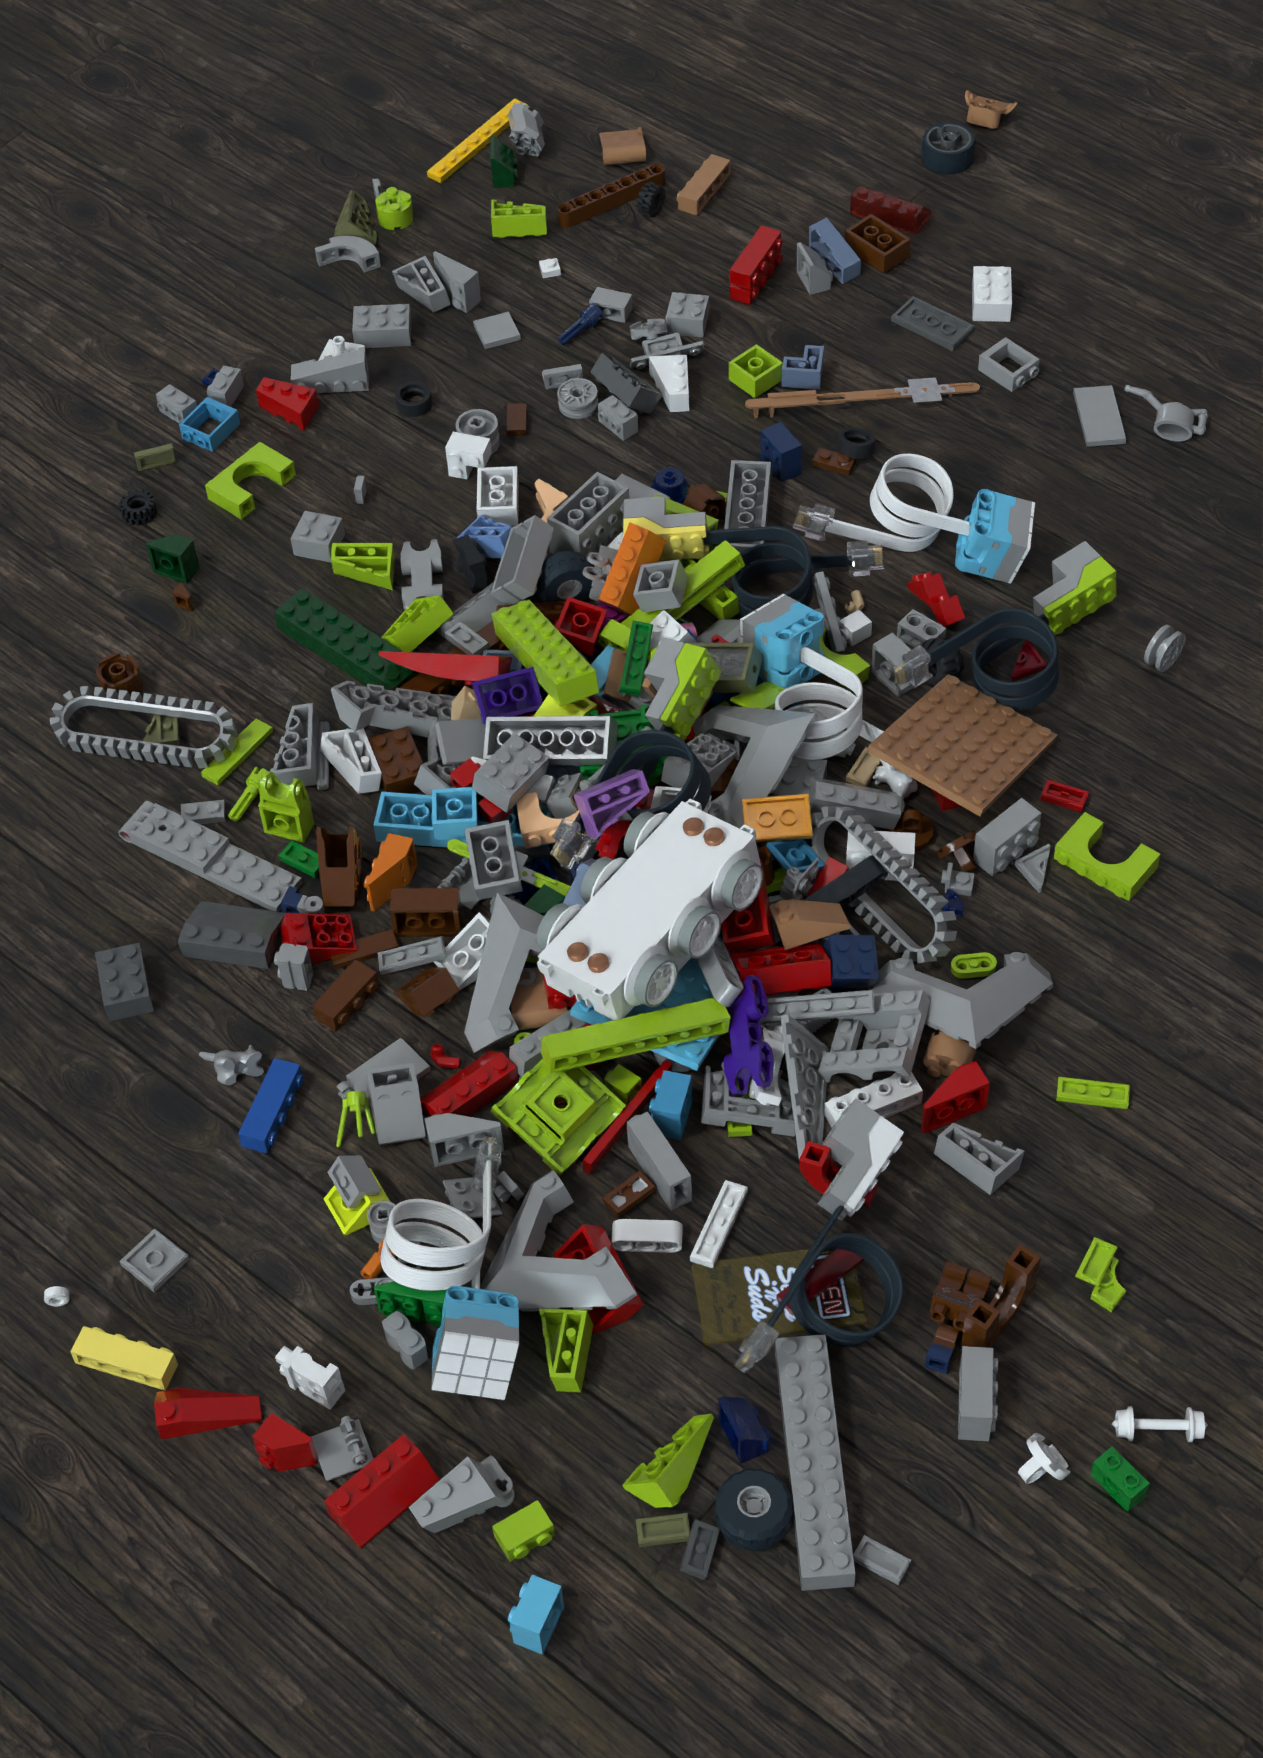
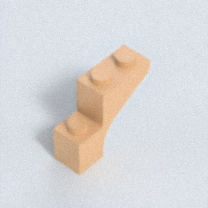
(548, 498)

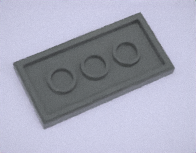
(932, 323)

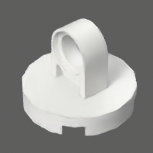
(1044, 1460)

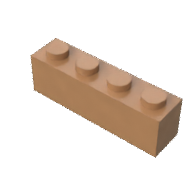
(704, 184)

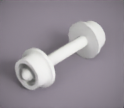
(1193, 1424)

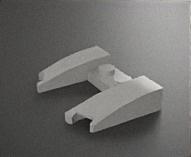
(720, 1107)

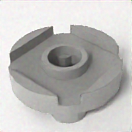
(649, 329)

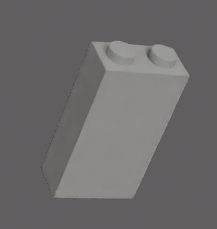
(659, 1161)

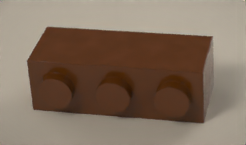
(345, 995)

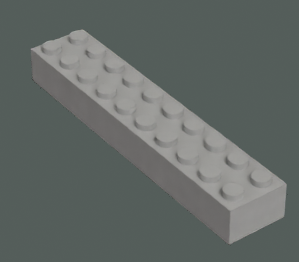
(814, 1463)

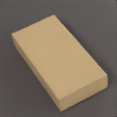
(863, 769)

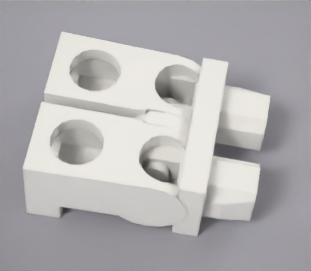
(311, 1378)

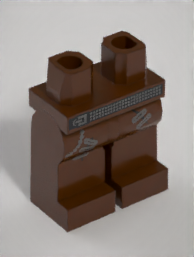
(951, 1301)

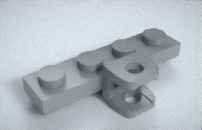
(827, 608)

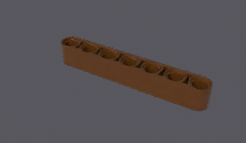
(608, 196)

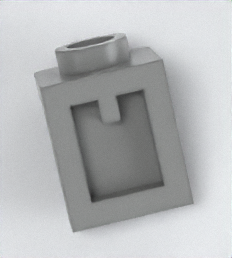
(958, 881)

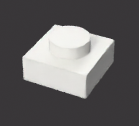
(549, 268)

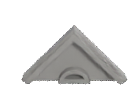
(1034, 866)

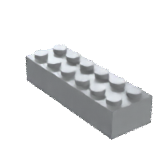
(748, 498)
(562, 738)

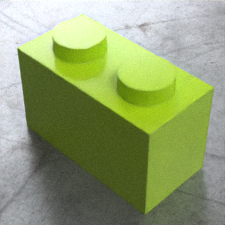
(524, 1531)

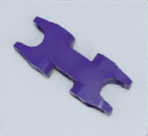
(749, 1052)

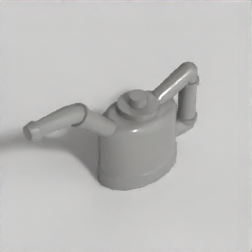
(1173, 419)

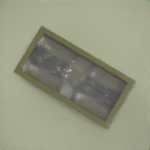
(738, 663)

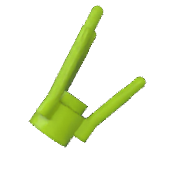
(356, 1102)

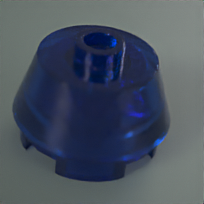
(671, 483)

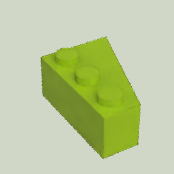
(567, 1346)

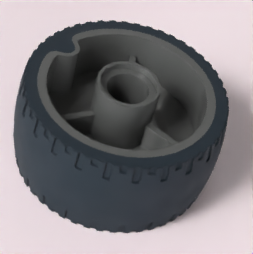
(948, 148)

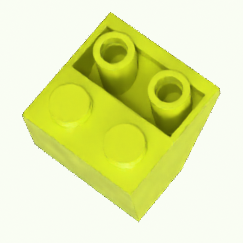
(578, 708)

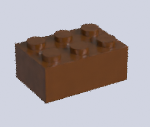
(878, 243)
(397, 760)
(426, 912)

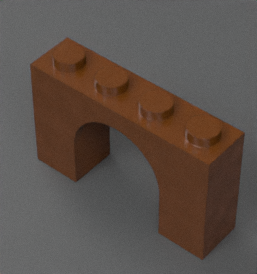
(987, 1321)

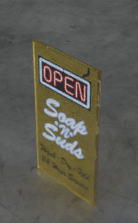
(744, 1292)

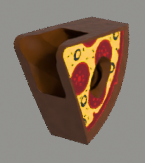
(340, 866)

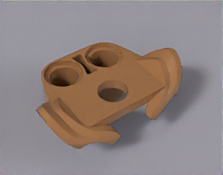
(986, 111)

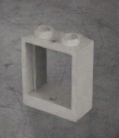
(1005, 348)

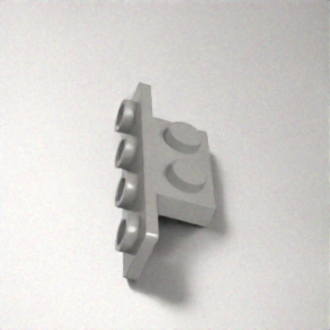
(665, 346)

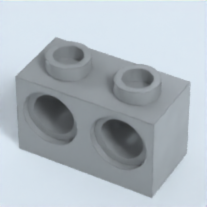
(917, 628)

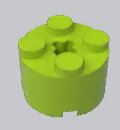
(394, 209)

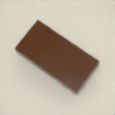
(516, 419)

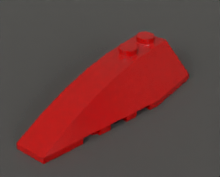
(452, 666)

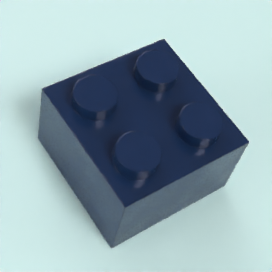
(781, 450)
(852, 961)

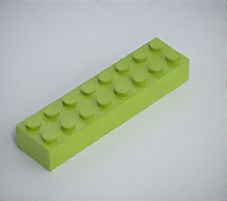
(541, 646)

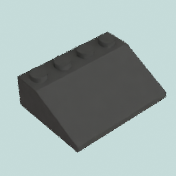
(231, 934)

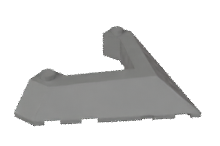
(395, 710)
(771, 744)
(507, 945)
(973, 1011)
(547, 1280)

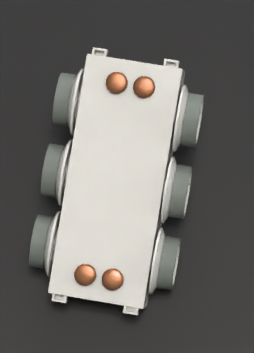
(649, 909)

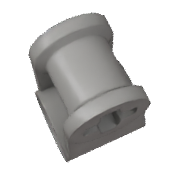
(500, 1479)

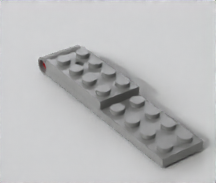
(208, 855)

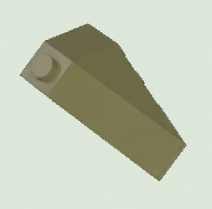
(355, 219)

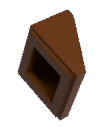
(182, 597)

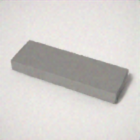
(411, 955)

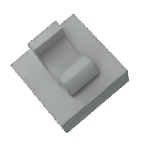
(507, 1188)

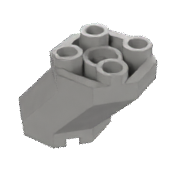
(526, 130)

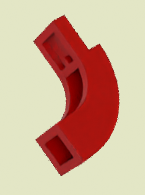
(613, 839)
(821, 1170)

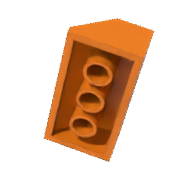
(637, 548)

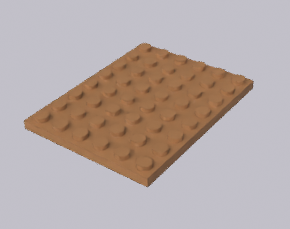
(962, 744)

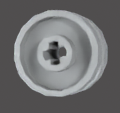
(480, 423)

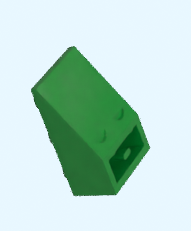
(413, 1303)

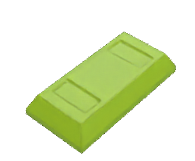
(1096, 1262)

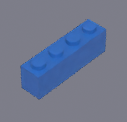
(271, 1106)

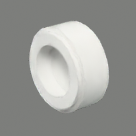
(56, 1296)

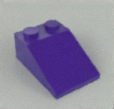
(508, 694)

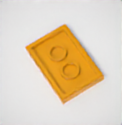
(778, 817)

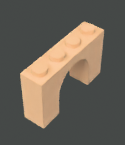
(534, 825)

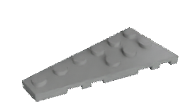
(806, 1084)

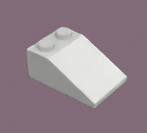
(466, 951)

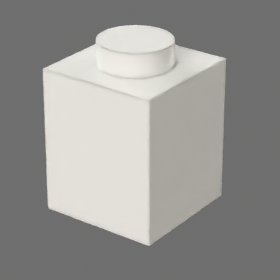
(855, 628)

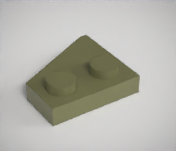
(163, 730)

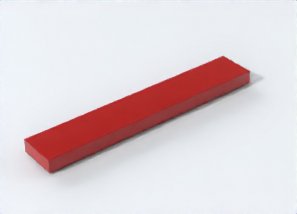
(619, 1126)

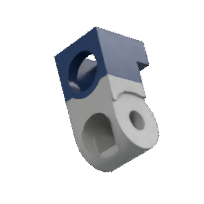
(298, 903)

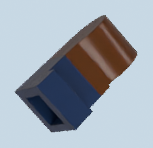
(942, 1348)

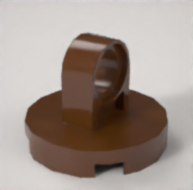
(914, 822)
(960, 851)

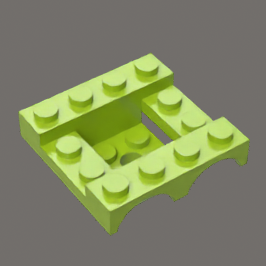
(587, 1114)

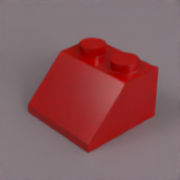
(283, 1445)

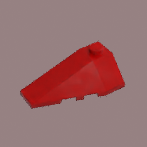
(197, 1411)

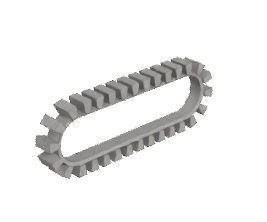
(142, 748)
(902, 873)

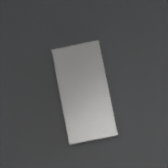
(881, 1560)

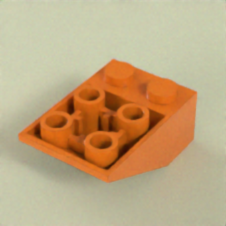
(391, 869)

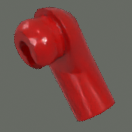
(442, 1060)

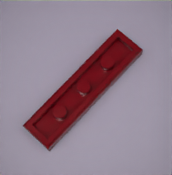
(826, 1274)

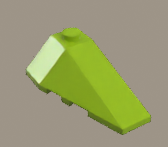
(670, 1471)

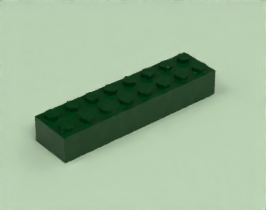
(340, 641)

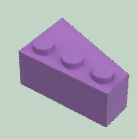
(610, 799)

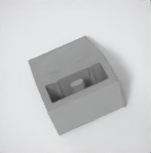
(711, 754)
(395, 1103)

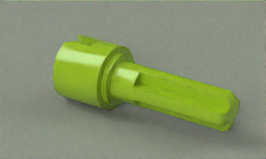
(251, 791)

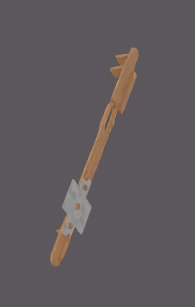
(919, 389)

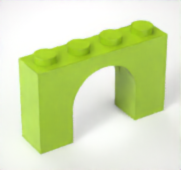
(257, 461)
(1121, 878)

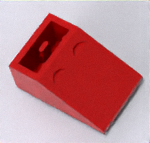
(321, 933)

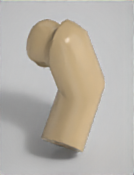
(857, 604)

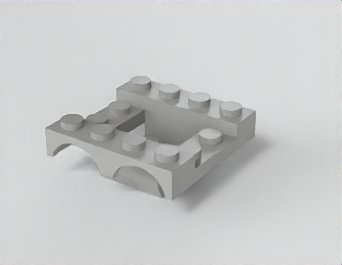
(895, 1025)

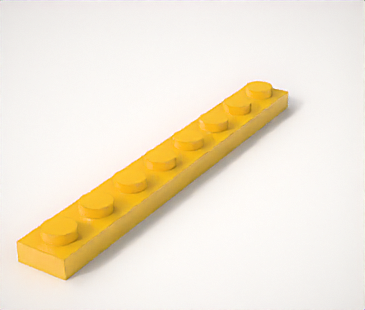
(471, 145)

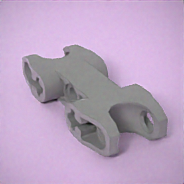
(421, 568)

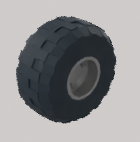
(564, 577)
(754, 1509)

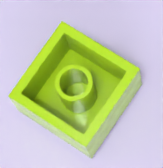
(755, 371)

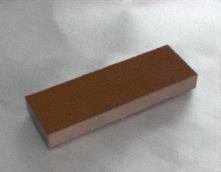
(366, 949)

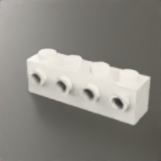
(882, 1096)

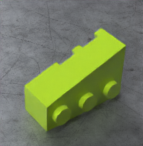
(517, 220)
(365, 562)
(417, 622)

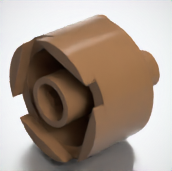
(946, 1054)

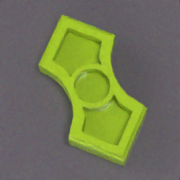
(1109, 1291)

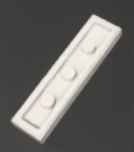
(718, 1224)

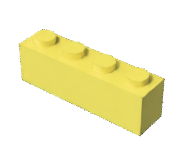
(124, 1357)

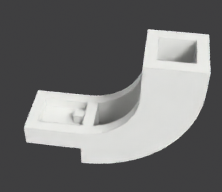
(771, 1094)

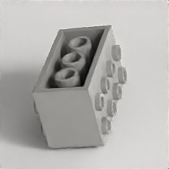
(589, 516)

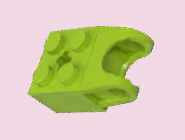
(285, 808)

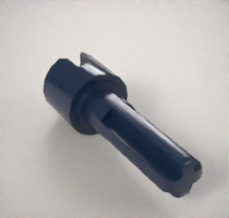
(588, 318)

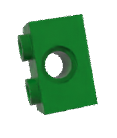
(1120, 1479)

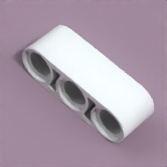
(647, 1235)

